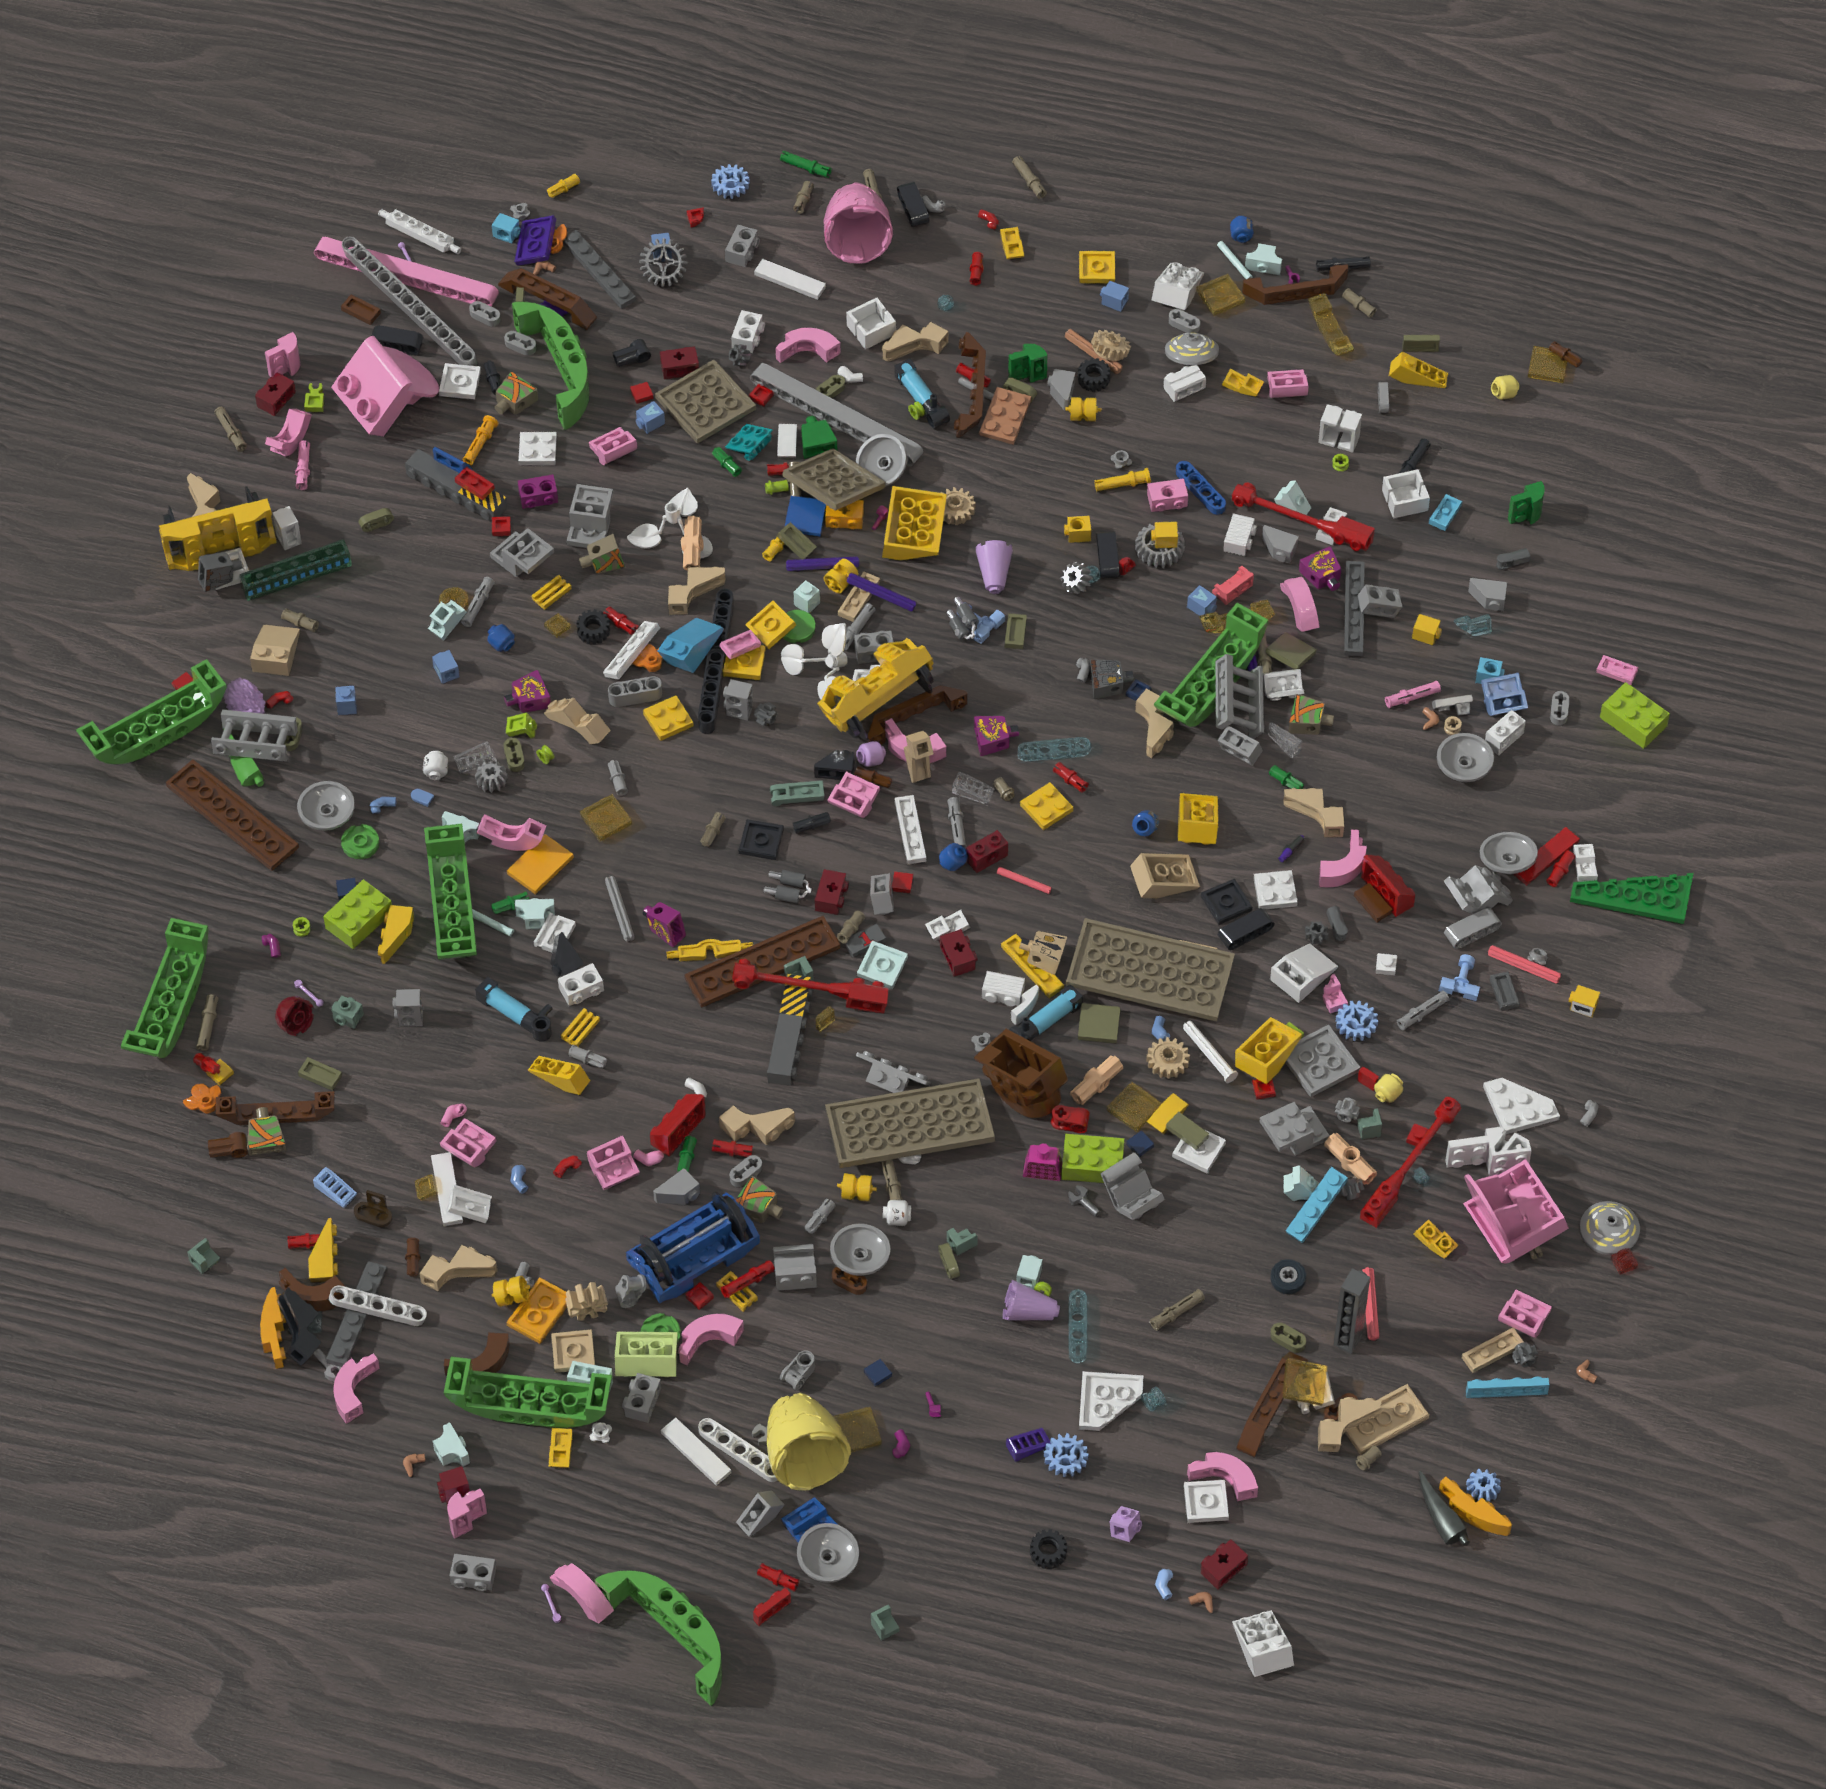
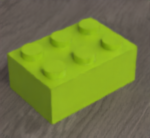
(1634, 715)
(357, 914)
(1089, 1156)

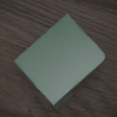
(799, 967)
(1370, 1126)
(961, 1241)
(202, 1256)
(884, 1622)

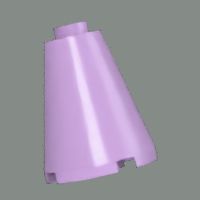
(994, 564)
(1028, 1304)

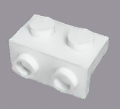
(1282, 684)

